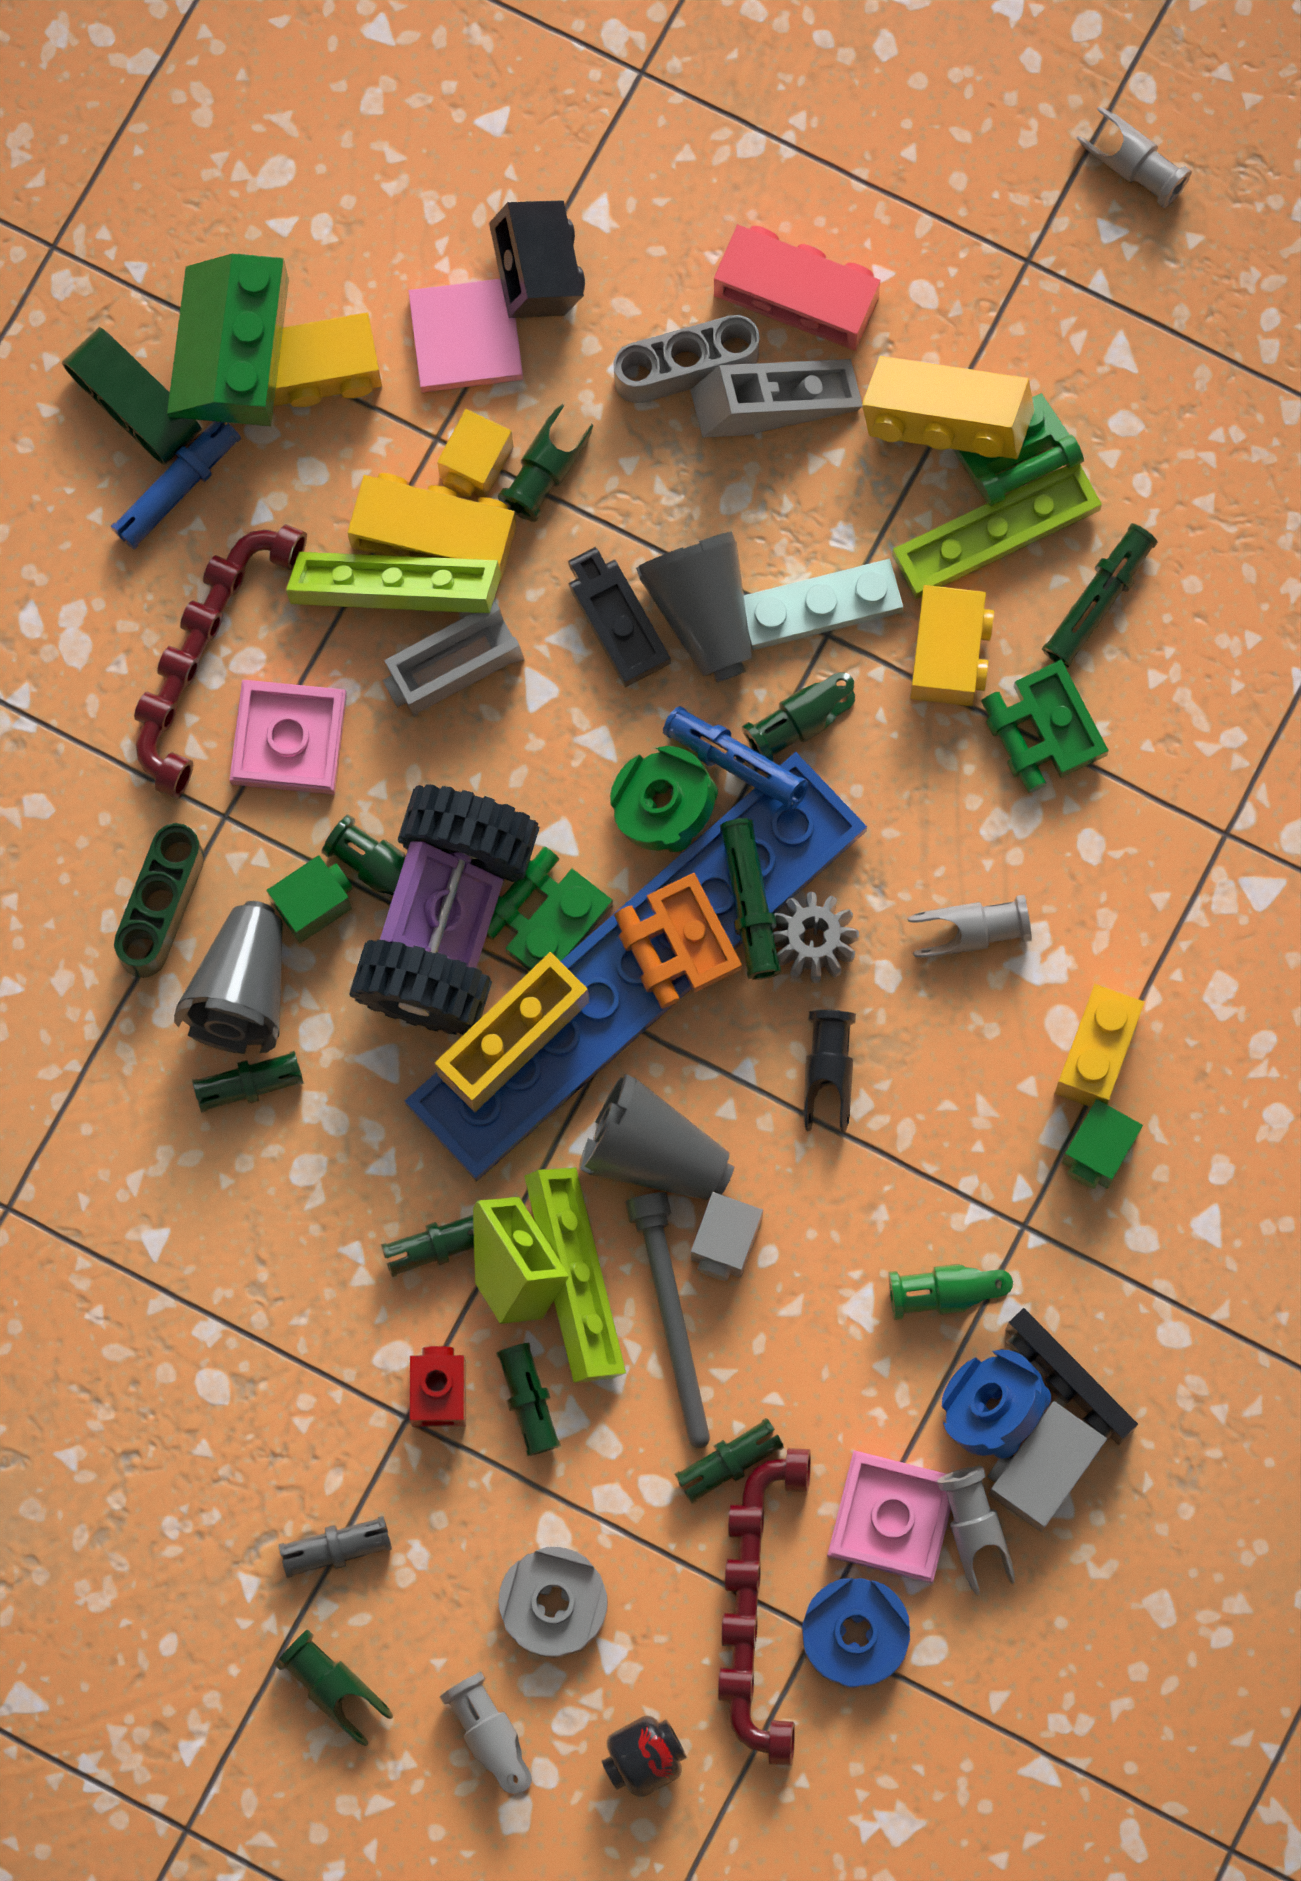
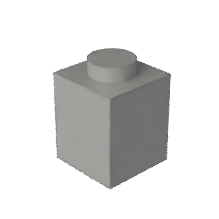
(725, 1237)

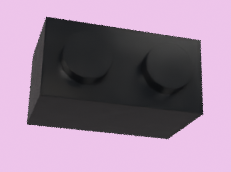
(537, 259)

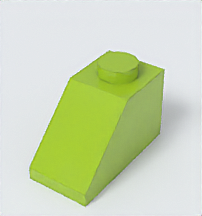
(514, 1261)

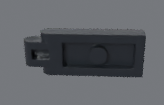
(616, 617)

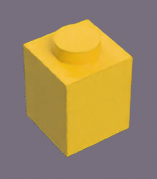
(474, 455)

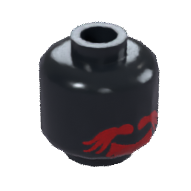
(644, 1756)

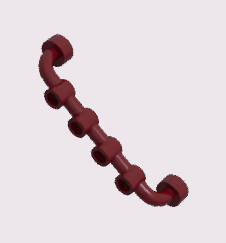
(182, 665)
(741, 1628)

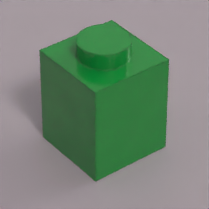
(311, 897)
(1100, 1146)

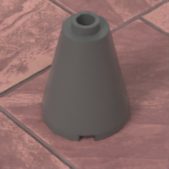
(703, 603)
(238, 984)
(653, 1145)

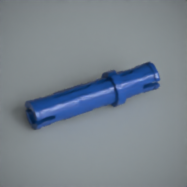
(166, 492)
(688, 729)

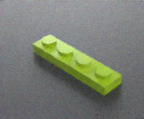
(997, 529)
(394, 582)
(583, 1300)

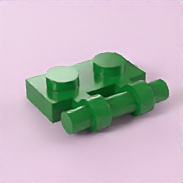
(1059, 719)
(561, 920)

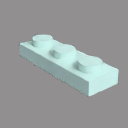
(822, 604)

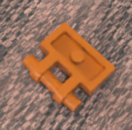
(693, 933)

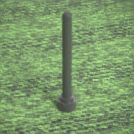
(650, 1216)

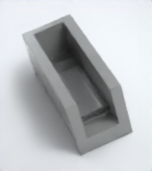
(451, 660)

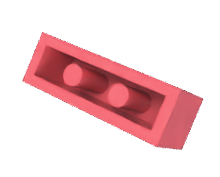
(797, 286)

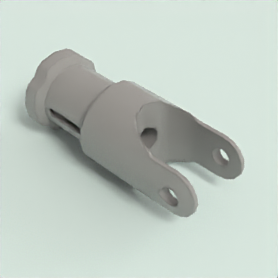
(1142, 163)
(978, 925)
(973, 1520)
(489, 1734)

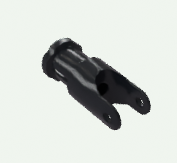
(829, 1062)

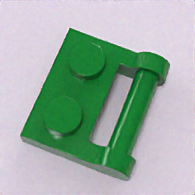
(1042, 434)

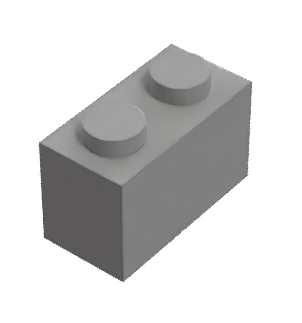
(1045, 1466)

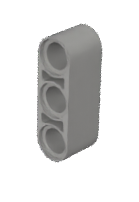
(668, 377)

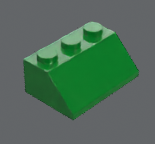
(229, 340)

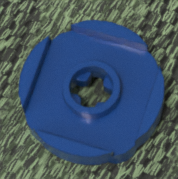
(1011, 1421)
(860, 1601)

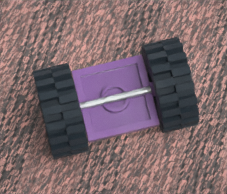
(443, 909)

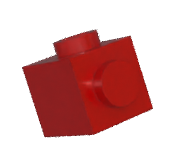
(438, 1388)

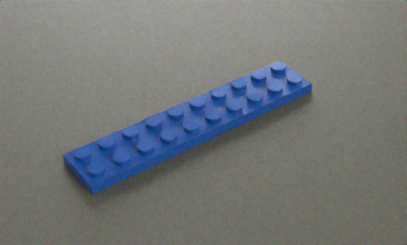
(791, 852)

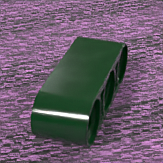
(129, 395)
(158, 875)

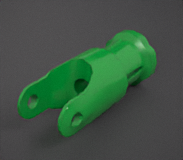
(951, 1289)

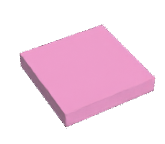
(464, 336)
(288, 737)
(891, 1517)

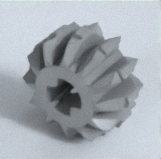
(834, 937)

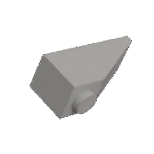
(773, 395)

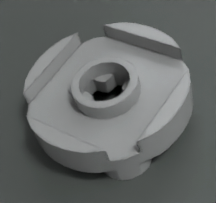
(580, 1586)

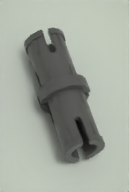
(335, 1547)

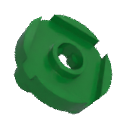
(681, 818)

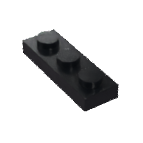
(1069, 1378)

